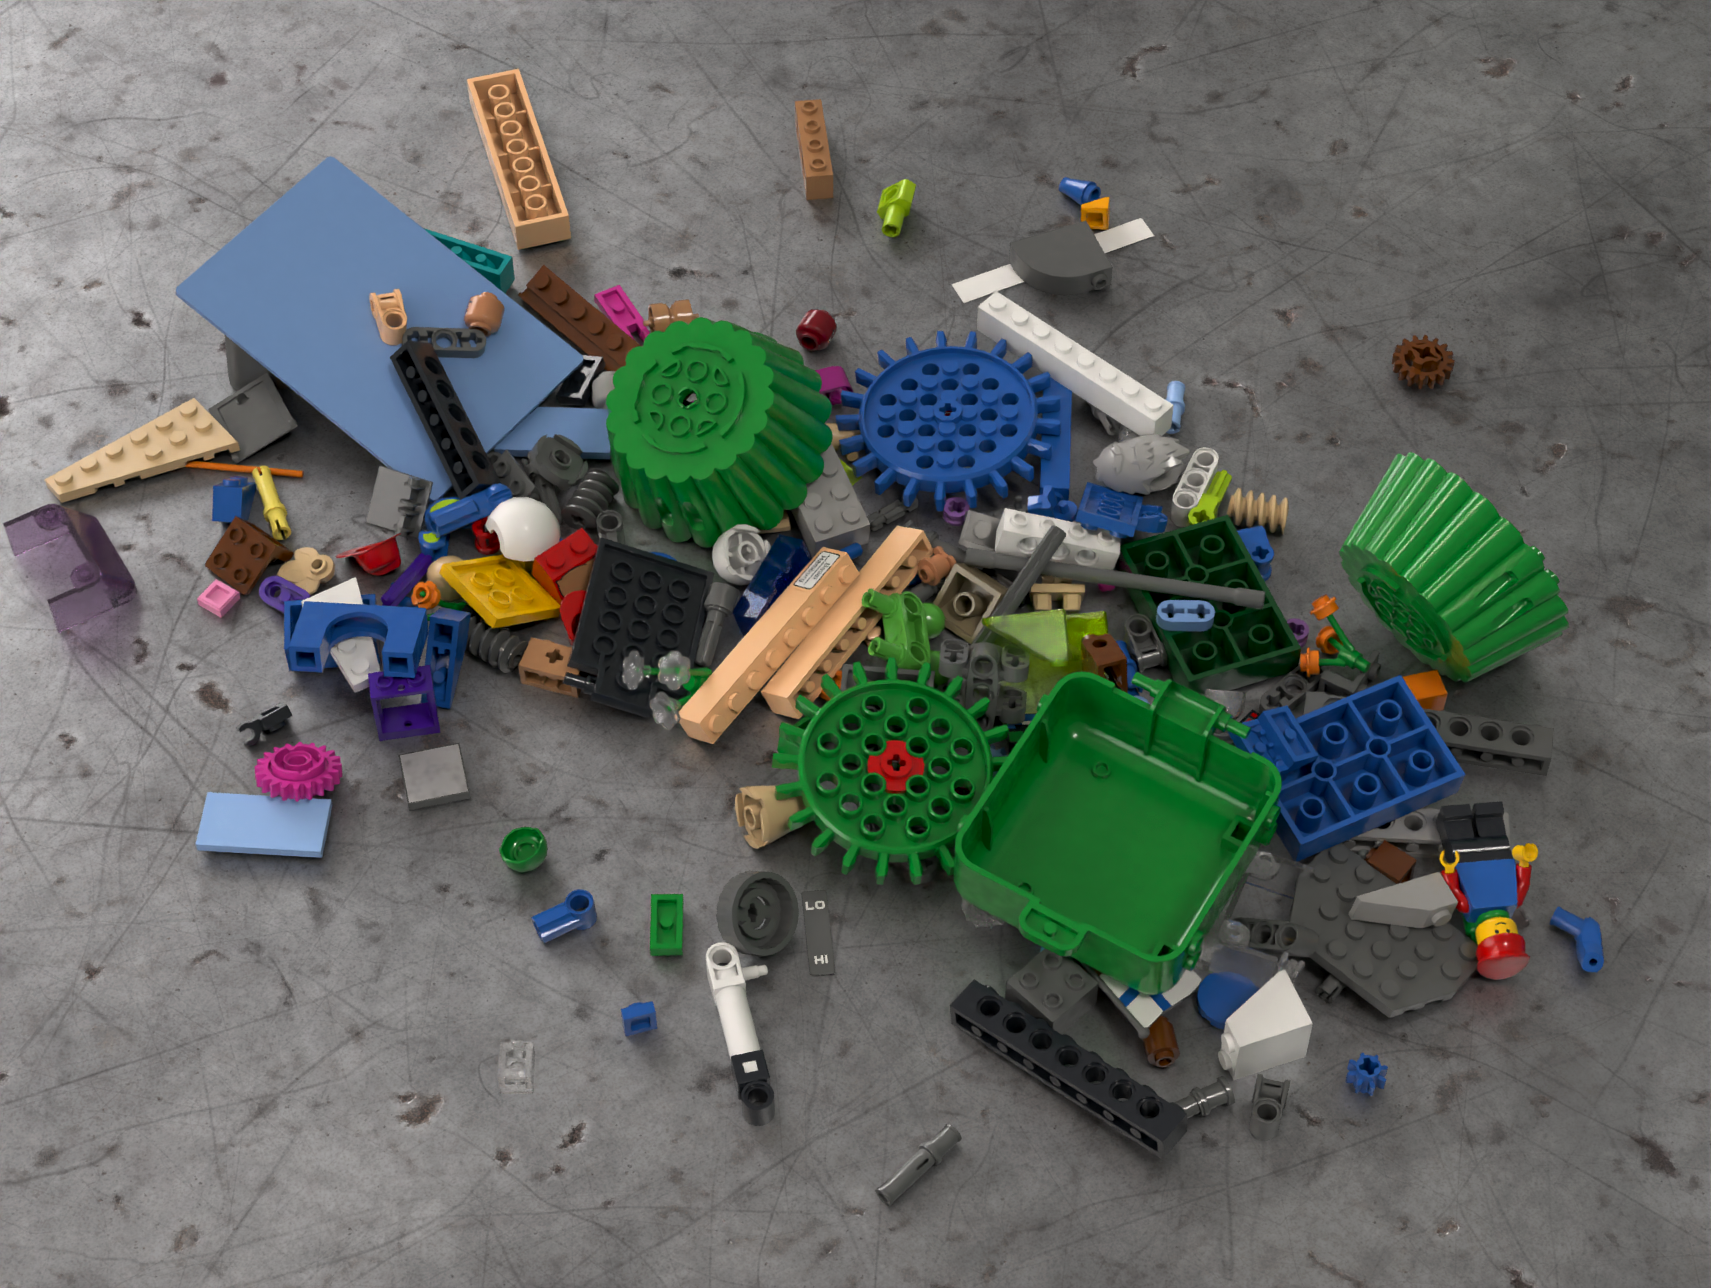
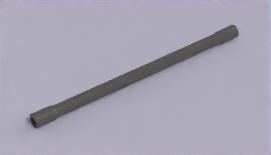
(1237, 596)

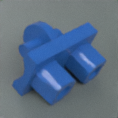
(1048, 505)

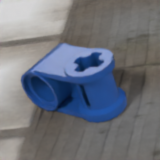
(1259, 549)

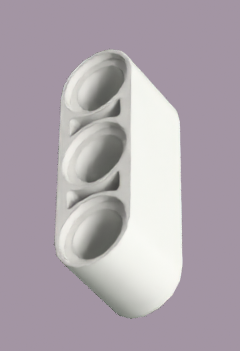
(1193, 484)

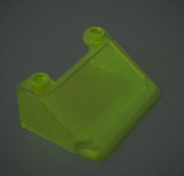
(1049, 633)

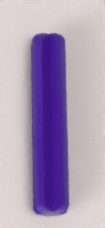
(406, 581)

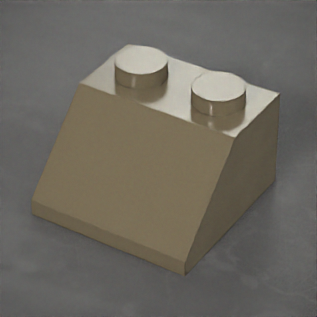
(967, 599)

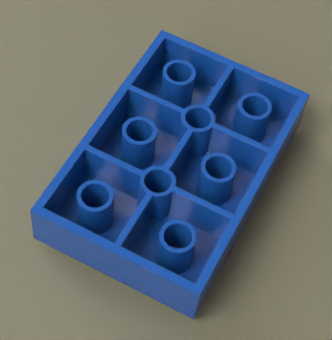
(1371, 768)

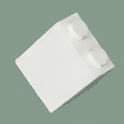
(1266, 1030)

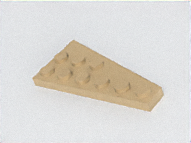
(150, 450)

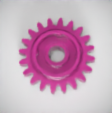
(298, 771)

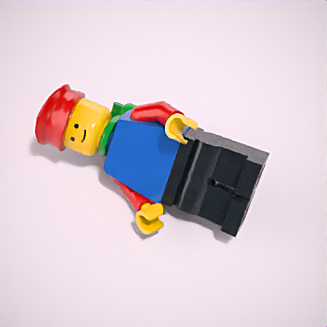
(1486, 883)

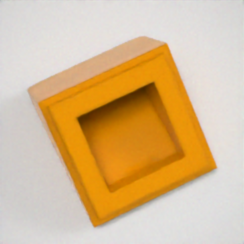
(1096, 213)

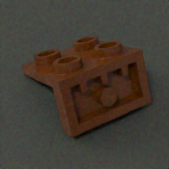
(245, 554)

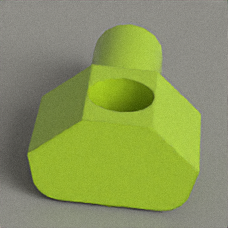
(895, 205)

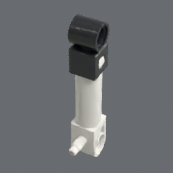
(746, 1057)

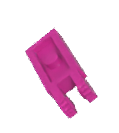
(621, 311)

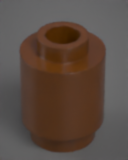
(1161, 1043)

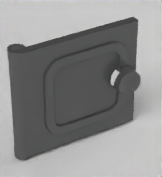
(254, 416)

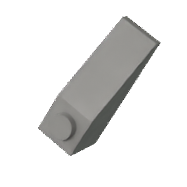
(1408, 904)

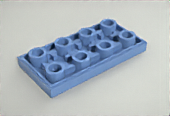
(581, 425)

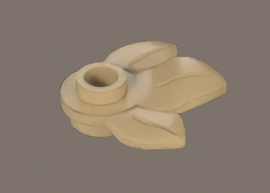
(305, 571)

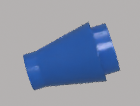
(1080, 190)

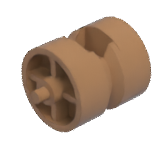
(661, 316)

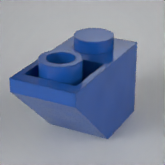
(233, 499)

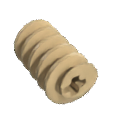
(1258, 510)

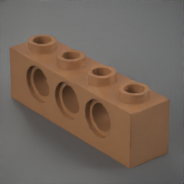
(814, 149)

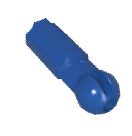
(467, 510)

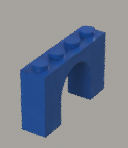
(326, 624)

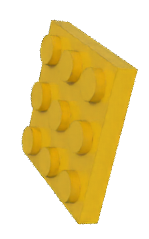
(500, 590)

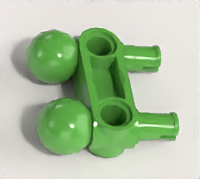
(907, 630)

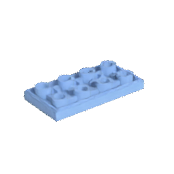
(264, 825)

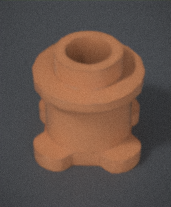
(936, 567)

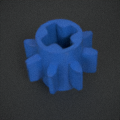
(1366, 1074)

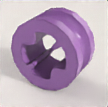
(957, 504)
(1301, 627)

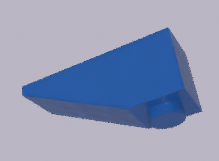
(445, 652)

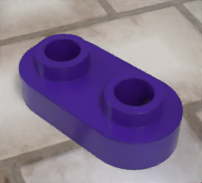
(289, 592)

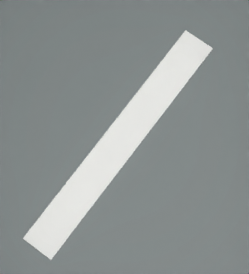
(1006, 277)

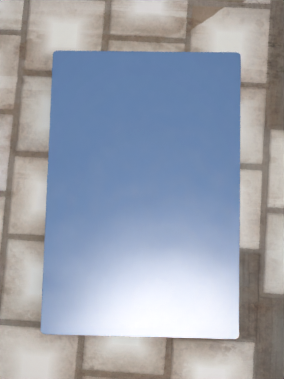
(300, 306)

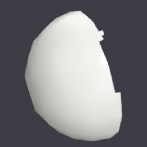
(524, 528)

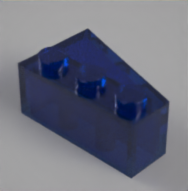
(777, 571)

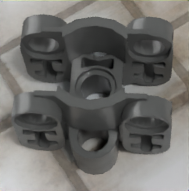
(1004, 664)

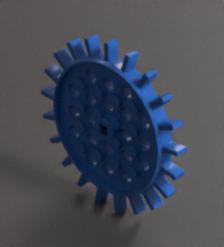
(966, 395)

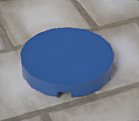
(1221, 998)

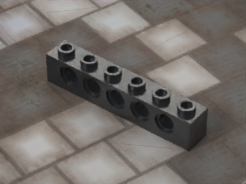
(444, 418)

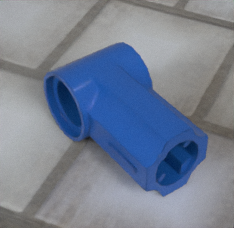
(564, 916)

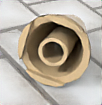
(764, 815)

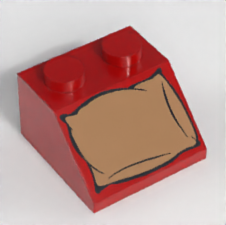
(565, 565)

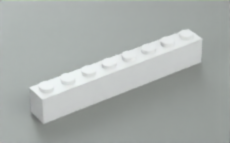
(1075, 366)

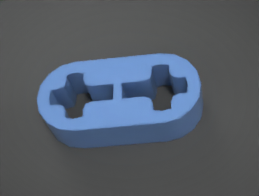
(1185, 615)

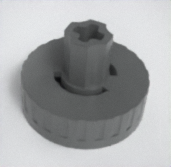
(742, 912)

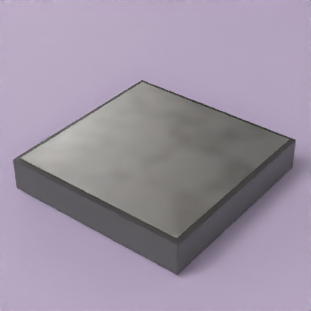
(434, 776)

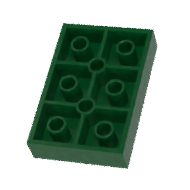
(1243, 641)

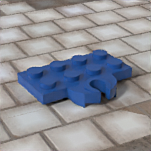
(1118, 512)

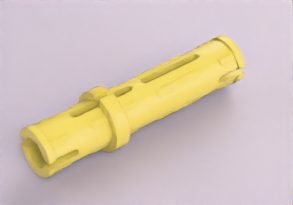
(273, 511)

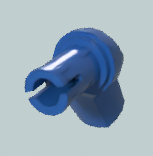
(1588, 938)

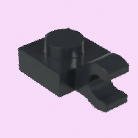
(269, 719)

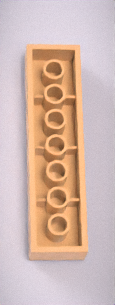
(519, 159)

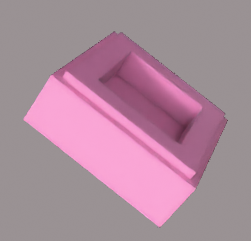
(218, 598)

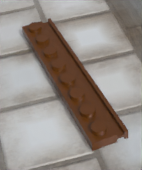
(578, 319)

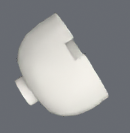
(739, 554)

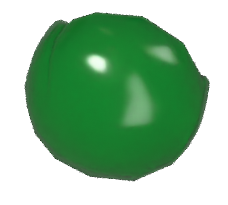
(524, 849)

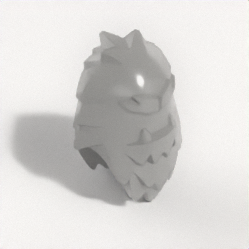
(1141, 464)

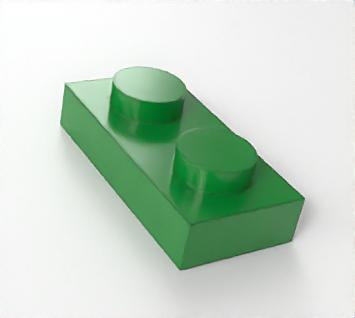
(666, 924)

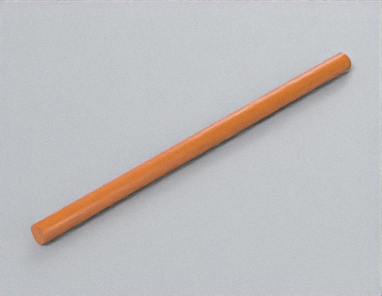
(242, 468)

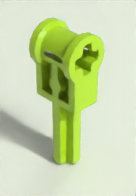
(1209, 502)

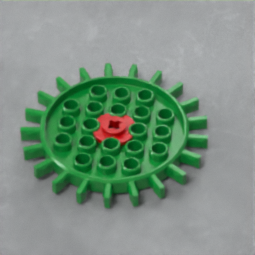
(895, 698)

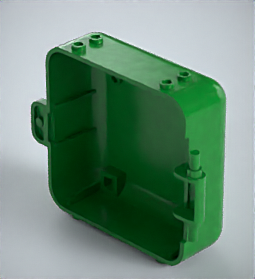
(1119, 827)

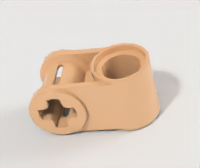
(388, 312)

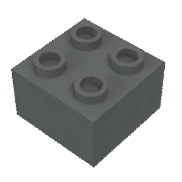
(1053, 990)

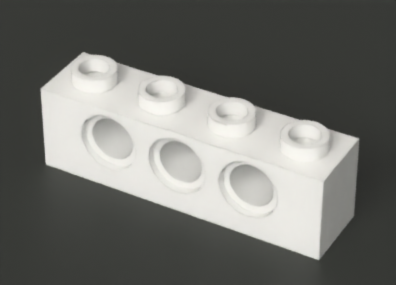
(1022, 532)

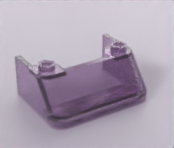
(98, 584)

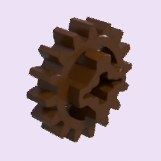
(1422, 362)

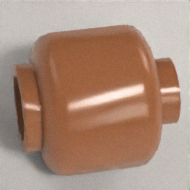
(484, 313)

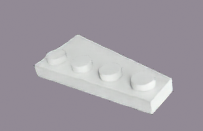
(353, 655)

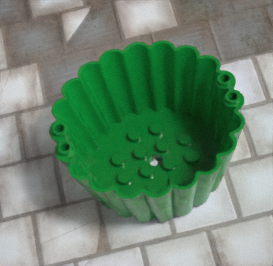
(730, 453)
(1450, 572)

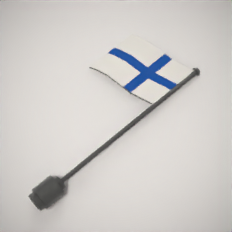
(1145, 1009)

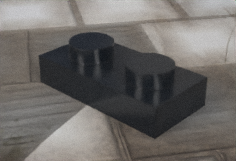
(578, 385)

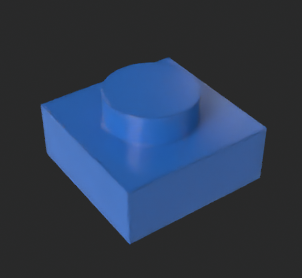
(638, 1018)

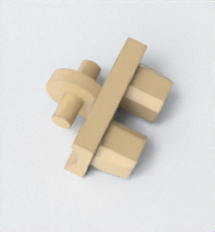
(1057, 590)

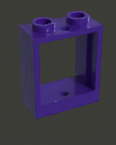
(392, 720)

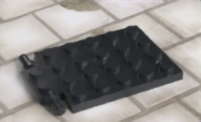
(639, 606)

